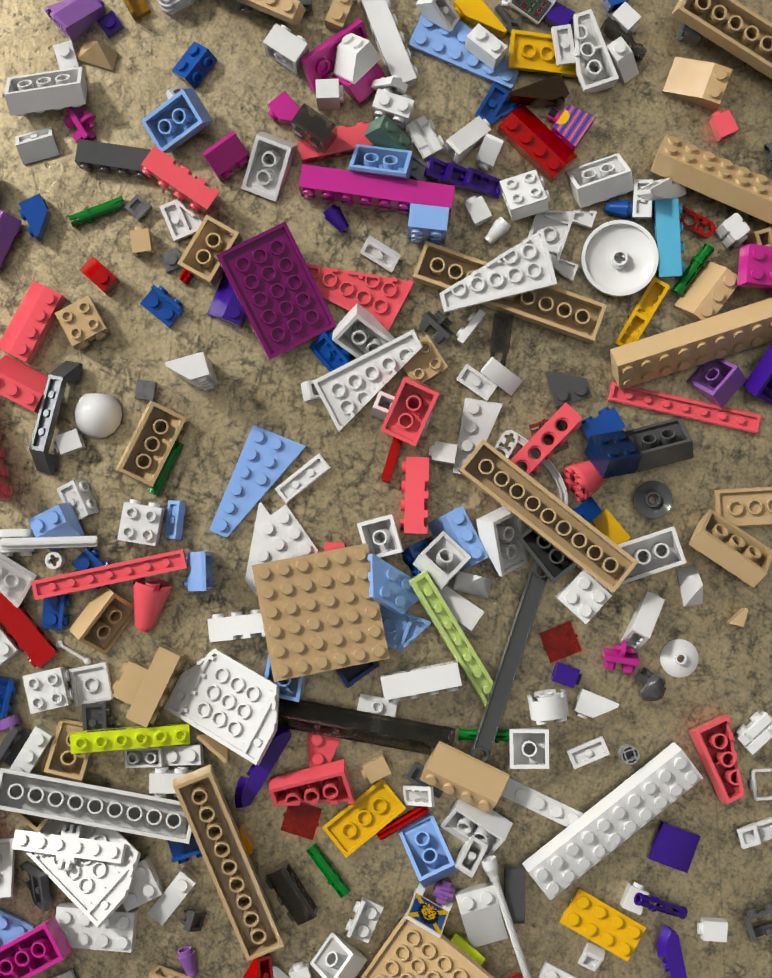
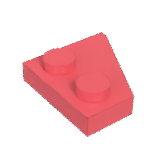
(321, 748)

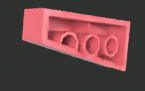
(178, 180)
(416, 495)
(718, 755)
(313, 785)

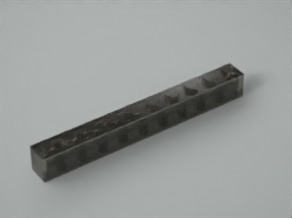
(363, 726)

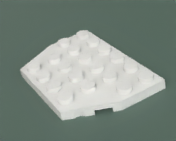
(228, 704)
(92, 885)

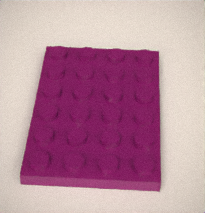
(276, 290)

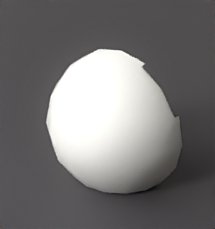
(97, 415)

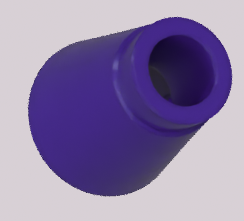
(336, 218)

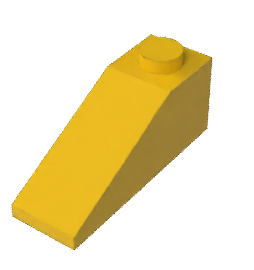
(478, 12)

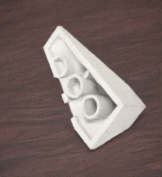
(592, 57)

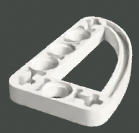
(546, 463)

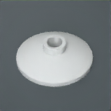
(669, 656)

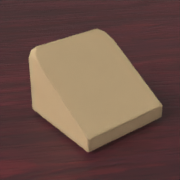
(739, 618)

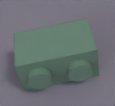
(385, 133)

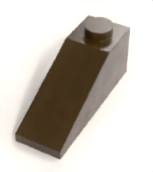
(541, 93)

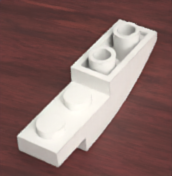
(164, 756)

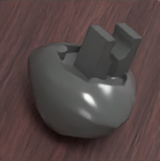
(654, 685)

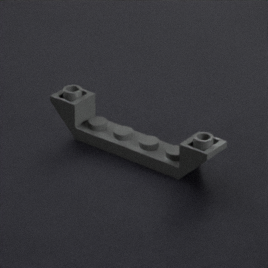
(49, 414)

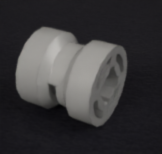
(625, 752)

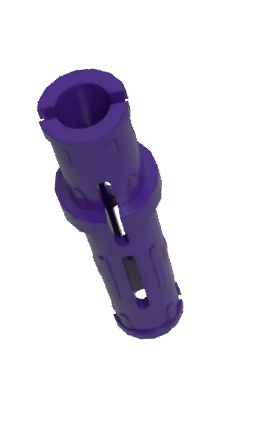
(644, 900)

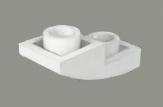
(501, 376)

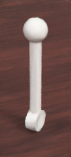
(60, 644)

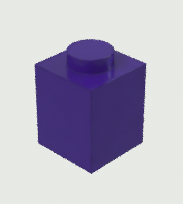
(559, 16)
(566, 675)

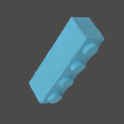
(668, 237)

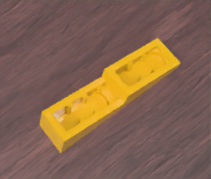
(643, 312)

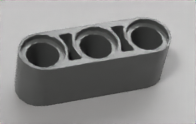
(515, 892)

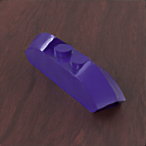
(249, 787)
(669, 948)

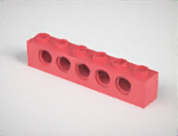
(565, 414)

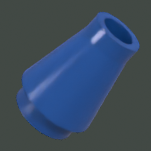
(620, 208)

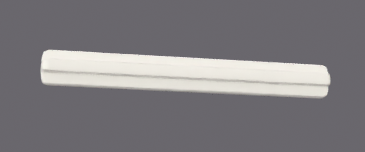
(48, 542)

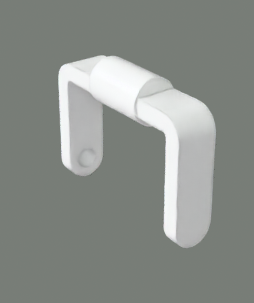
(753, 784)

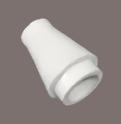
(497, 230)

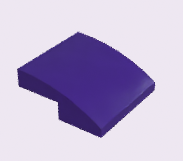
(674, 847)

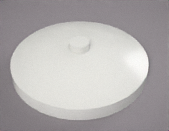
(619, 258)

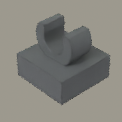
(194, 920)

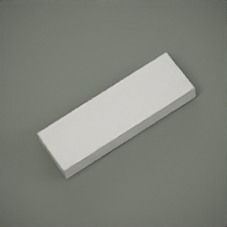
(302, 478)

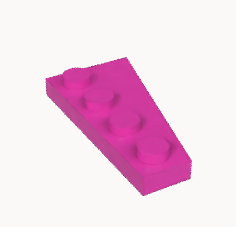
(321, 60)

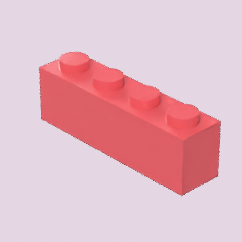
(342, 145)

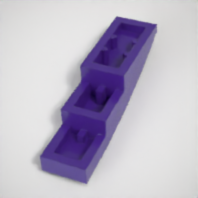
(463, 178)

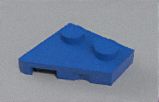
(494, 104)

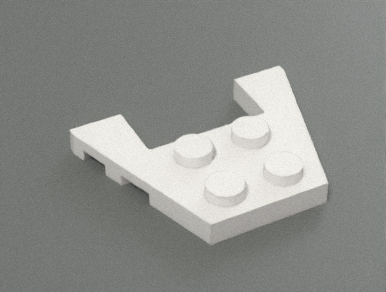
(556, 229)

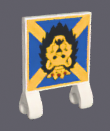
(427, 913)

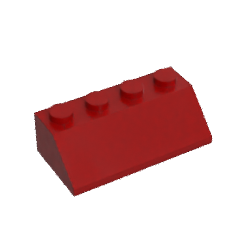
(536, 143)

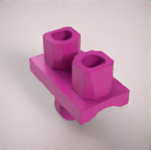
(83, 122)
(622, 655)

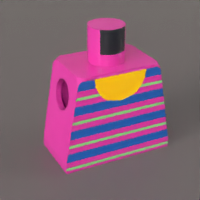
(570, 125)

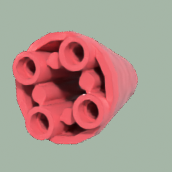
(583, 479)

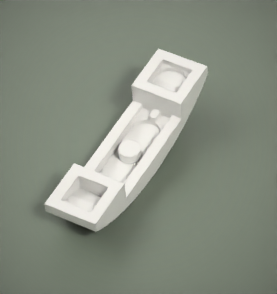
(755, 833)

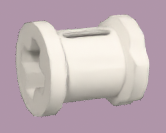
(51, 556)

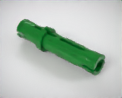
(97, 211)
(695, 266)
(162, 477)
(470, 734)
(327, 869)

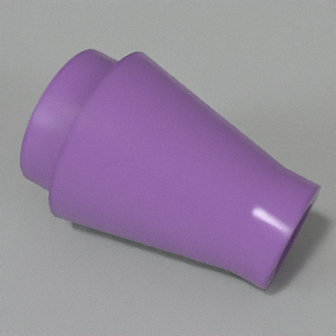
(187, 959)

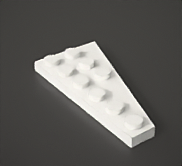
(512, 273)
(358, 381)

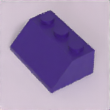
(226, 305)
(760, 380)

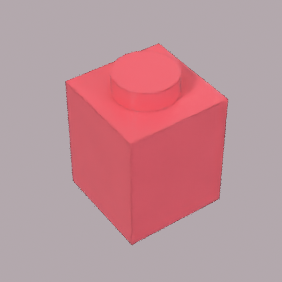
(723, 125)

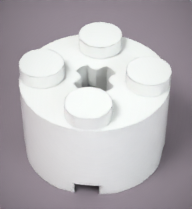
(548, 706)

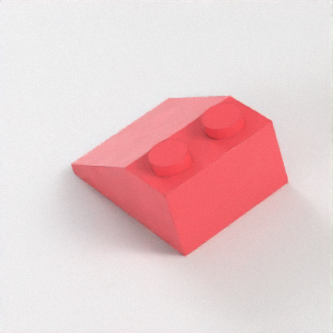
(410, 410)

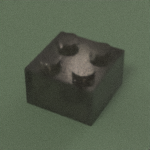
(314, 129)

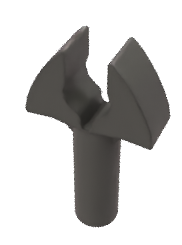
(508, 20)

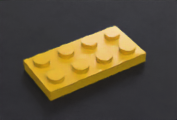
(535, 54)
(365, 818)
(602, 924)

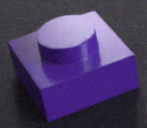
(110, 24)

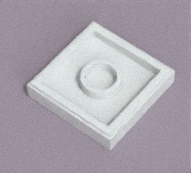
(91, 683)

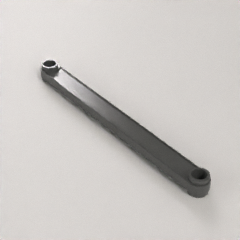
(509, 663)

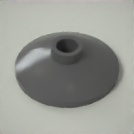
(662, 497)

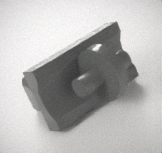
(430, 320)

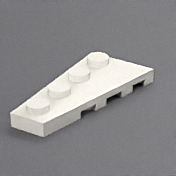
(476, 425)

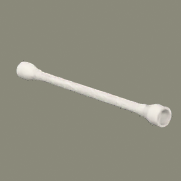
(491, 868)

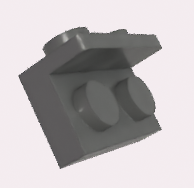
(96, 716)
(13, 744)

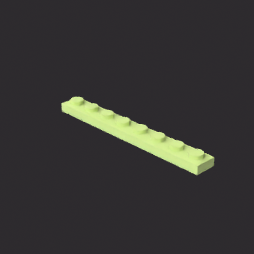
(452, 635)

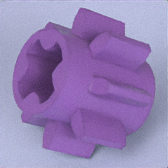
(443, 892)

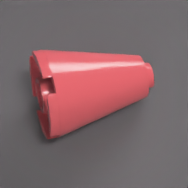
(149, 600)

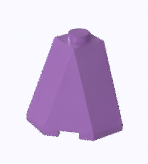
(75, 16)

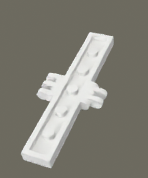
(69, 846)

